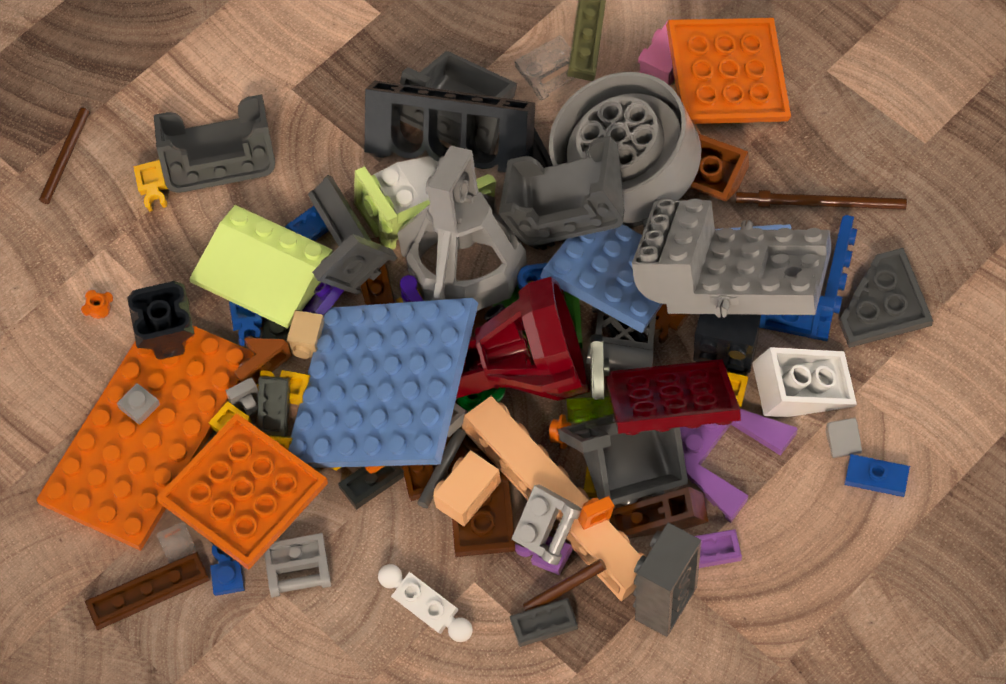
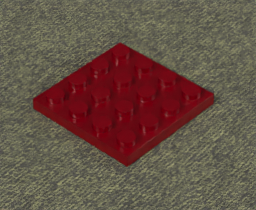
(672, 397)

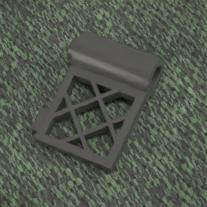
(624, 353)

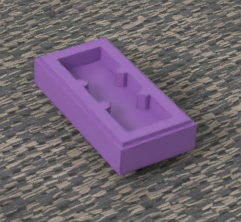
(719, 548)

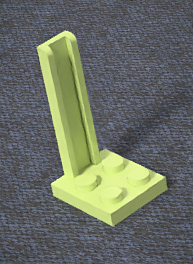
(379, 209)

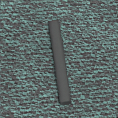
(441, 469)

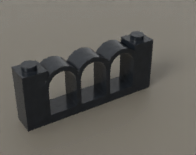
(384, 133)

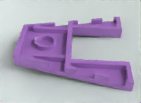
(700, 441)

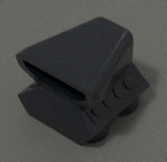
(161, 318)

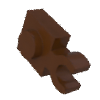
(666, 321)

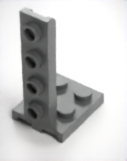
(357, 255)

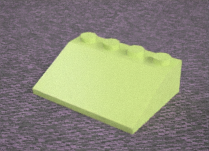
(260, 266)

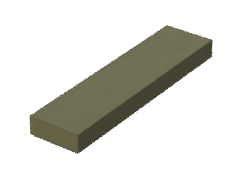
(586, 39)

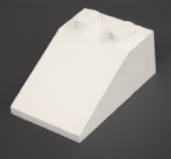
(407, 182)
(802, 381)

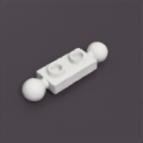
(425, 603)

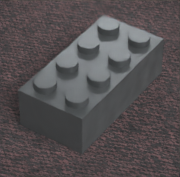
(666, 578)

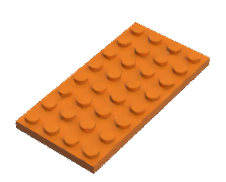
(121, 467)

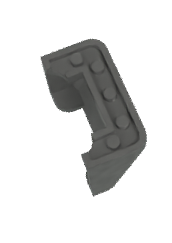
(215, 151)
(564, 198)

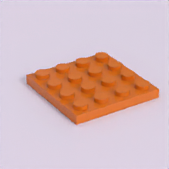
(728, 70)
(242, 491)

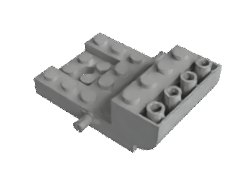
(728, 270)

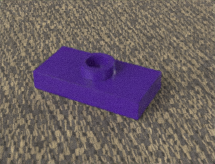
(324, 299)

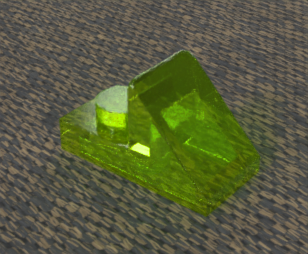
(586, 409)

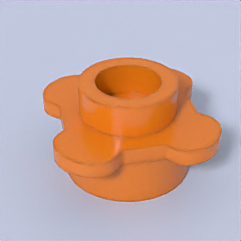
(97, 311)
(553, 430)

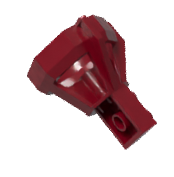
(501, 353)

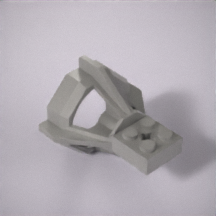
(456, 220)

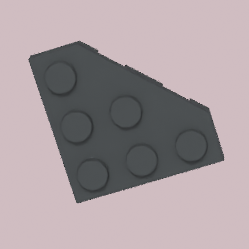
(885, 302)

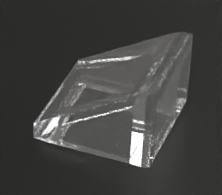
(176, 542)

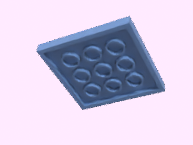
(601, 274)

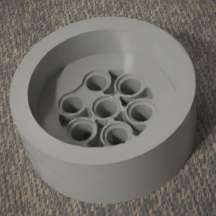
(613, 108)

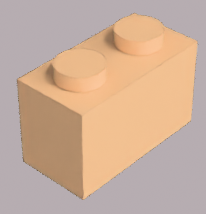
(466, 487)

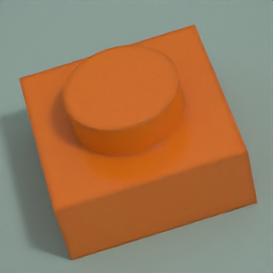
(595, 512)

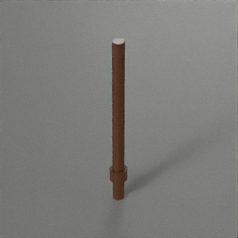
(765, 198)

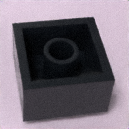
(727, 338)

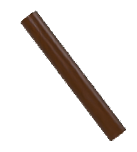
(566, 585)

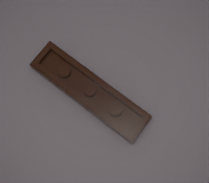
(147, 590)

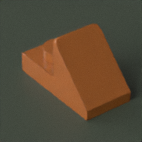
(267, 356)

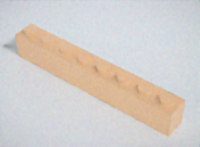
(529, 465)

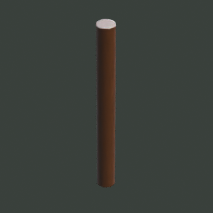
(64, 155)

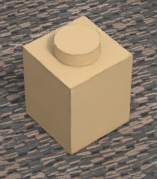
(304, 333)

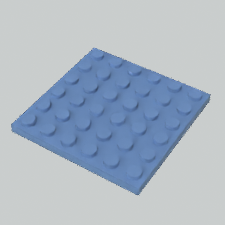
(383, 384)

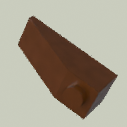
(680, 508)

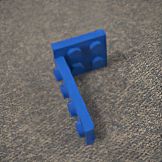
(819, 325)

